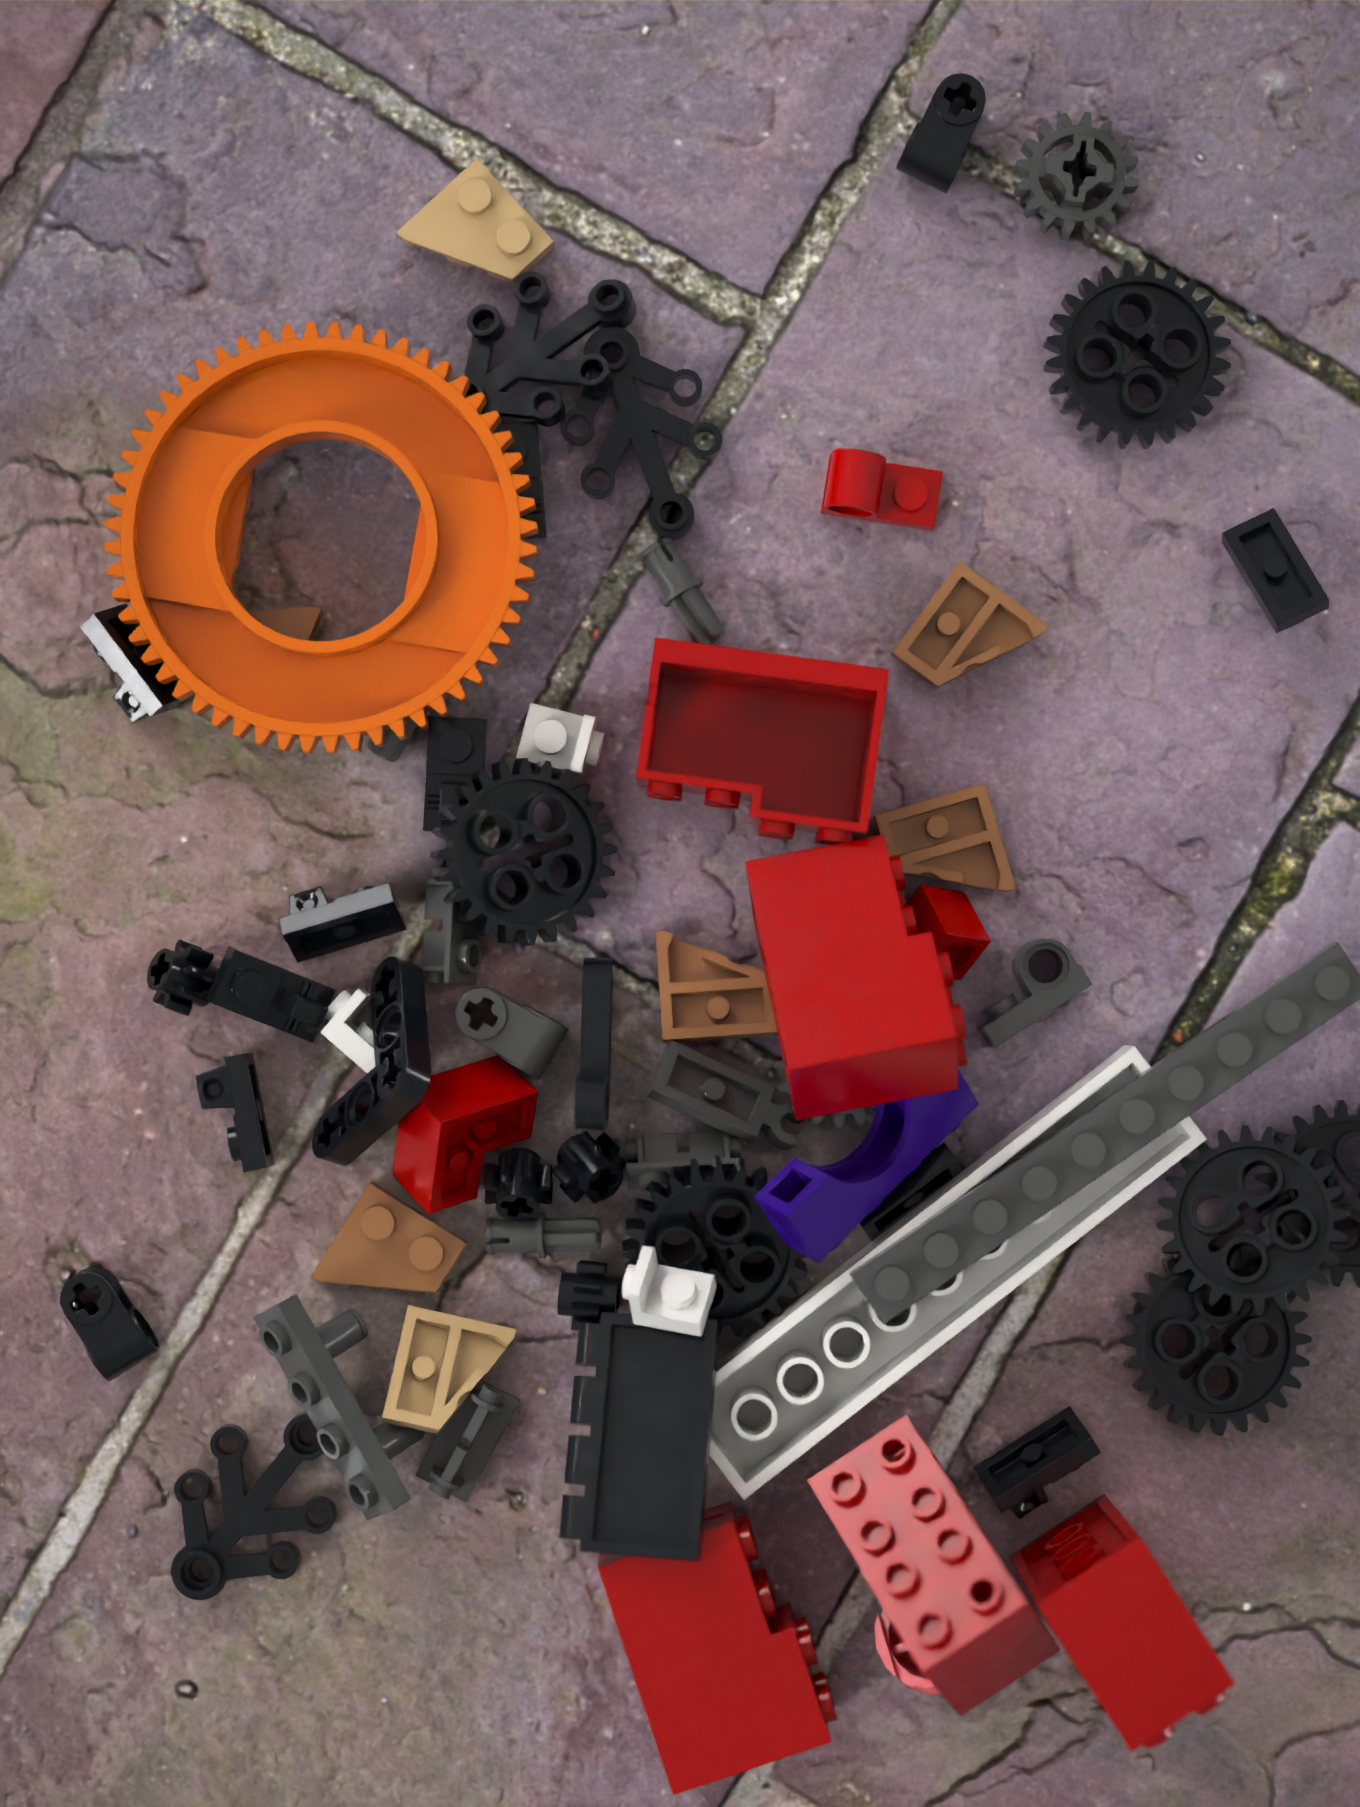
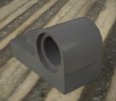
(1011, 1016)

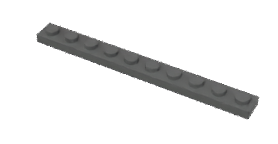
(1109, 1132)

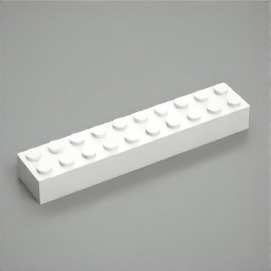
(836, 1355)

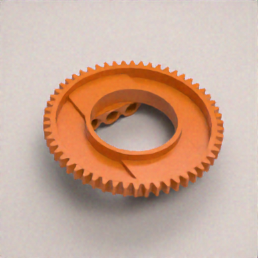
(188, 525)

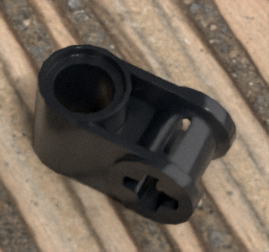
(942, 138)
(113, 1332)

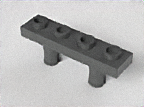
(321, 1390)

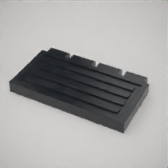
(645, 1442)

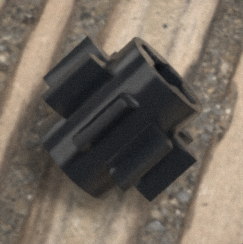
(181, 977)
(589, 1167)
(518, 1183)
(588, 1293)

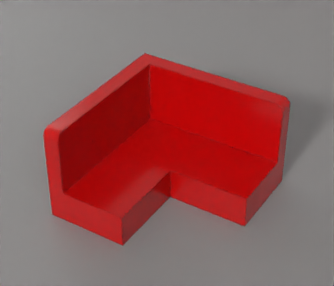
(455, 1124)

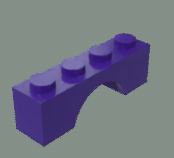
(822, 1204)

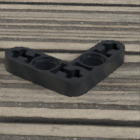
(399, 1072)
(593, 1081)

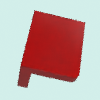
(952, 924)

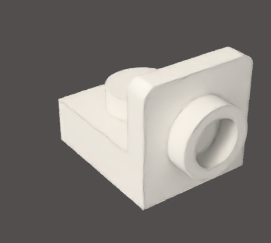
(560, 738)
(352, 1041)
(667, 1295)

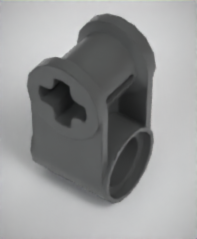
(520, 1034)

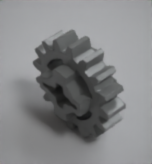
(1097, 176)

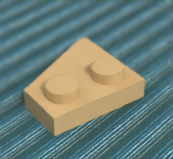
(479, 227)
(439, 1366)

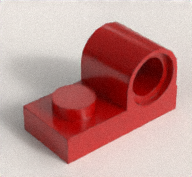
(869, 489)

